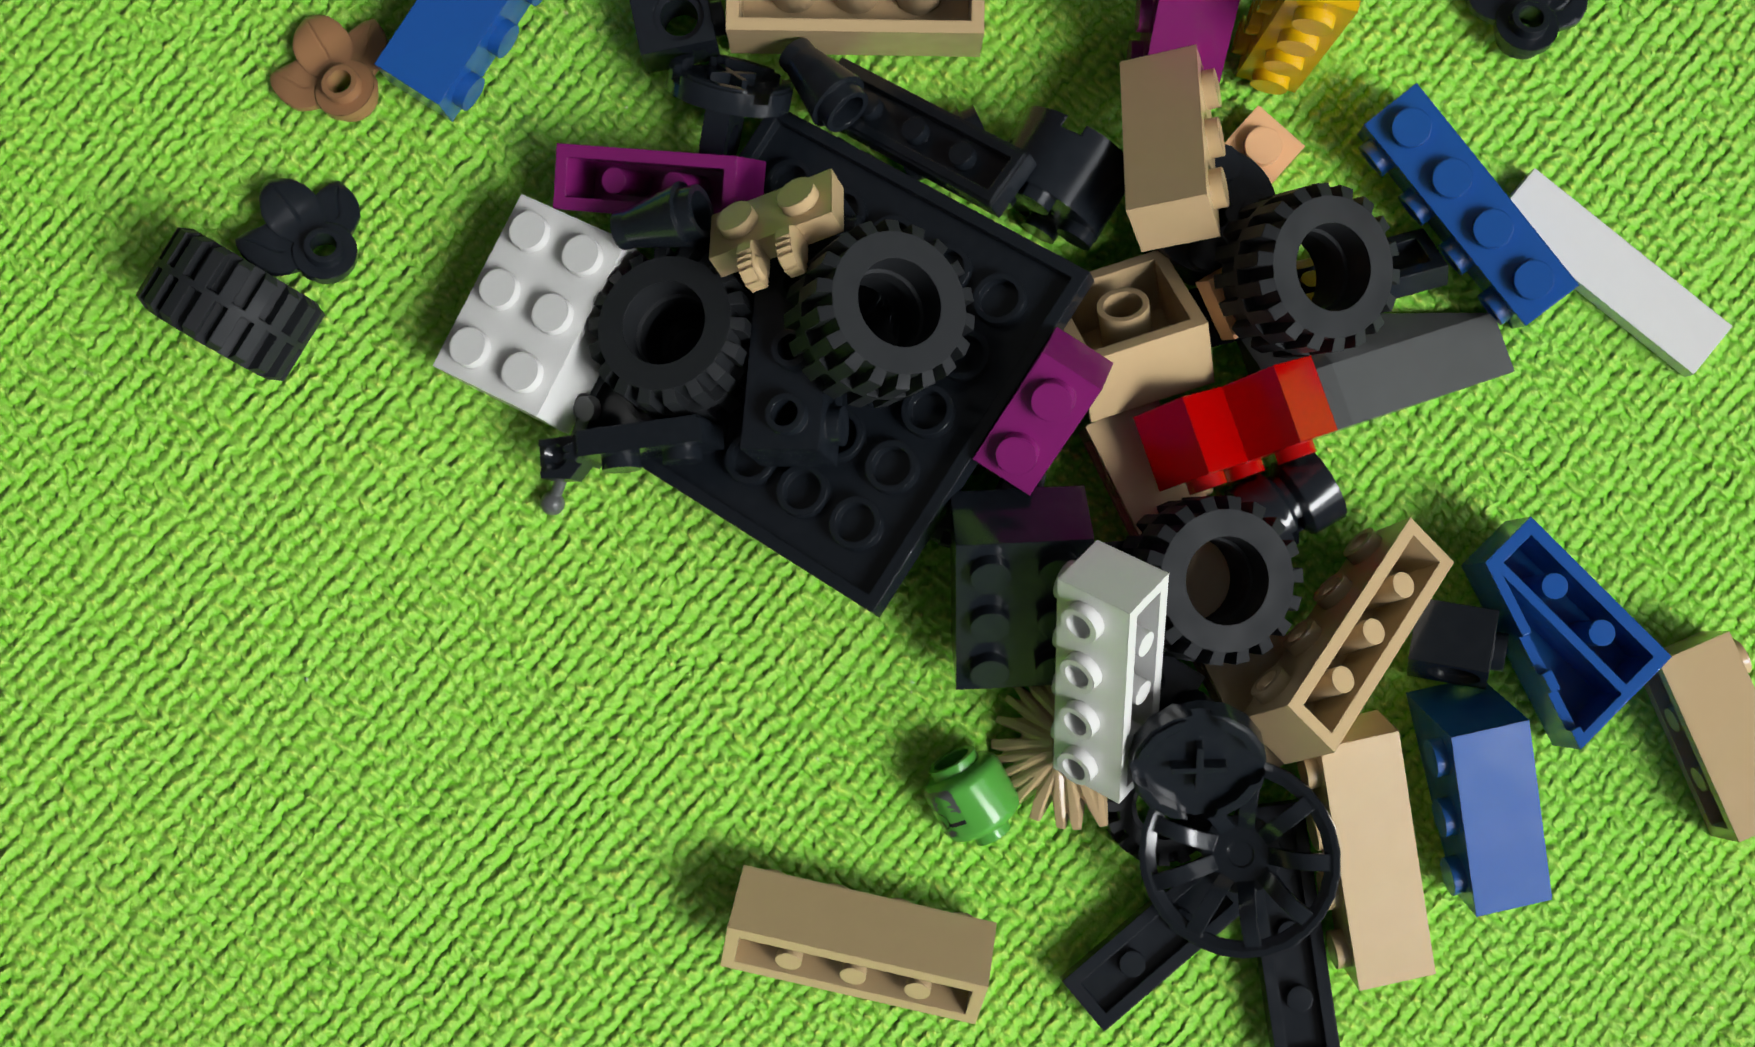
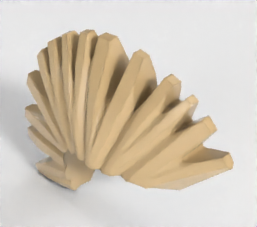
(1034, 762)

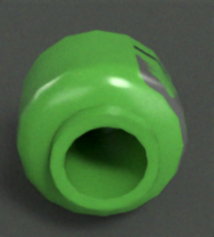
(971, 795)

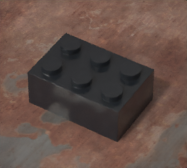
(1003, 580)

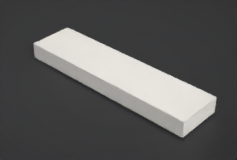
(1621, 277)

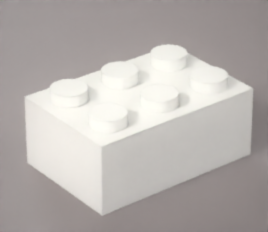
(531, 311)

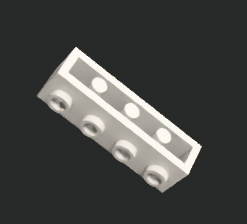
(1105, 664)

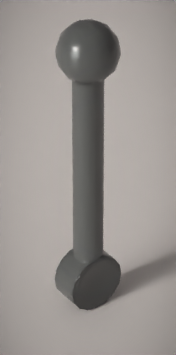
(585, 409)

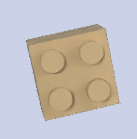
(1149, 330)

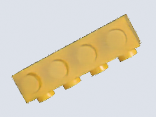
(1287, 39)

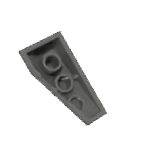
(1403, 364)

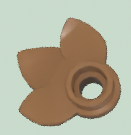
(327, 64)

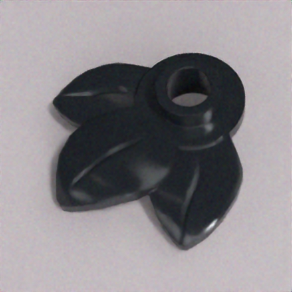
(1543, 17)
(297, 225)

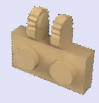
(776, 226)

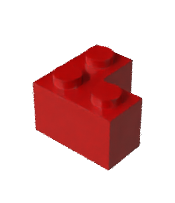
(1236, 426)

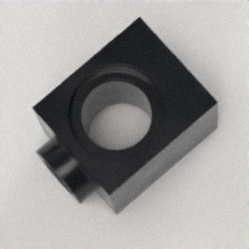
(659, 46)
(1457, 644)

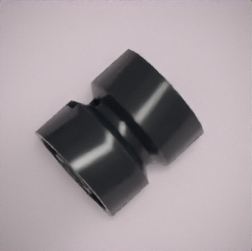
(1297, 493)

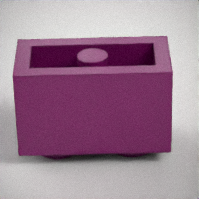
(1044, 411)

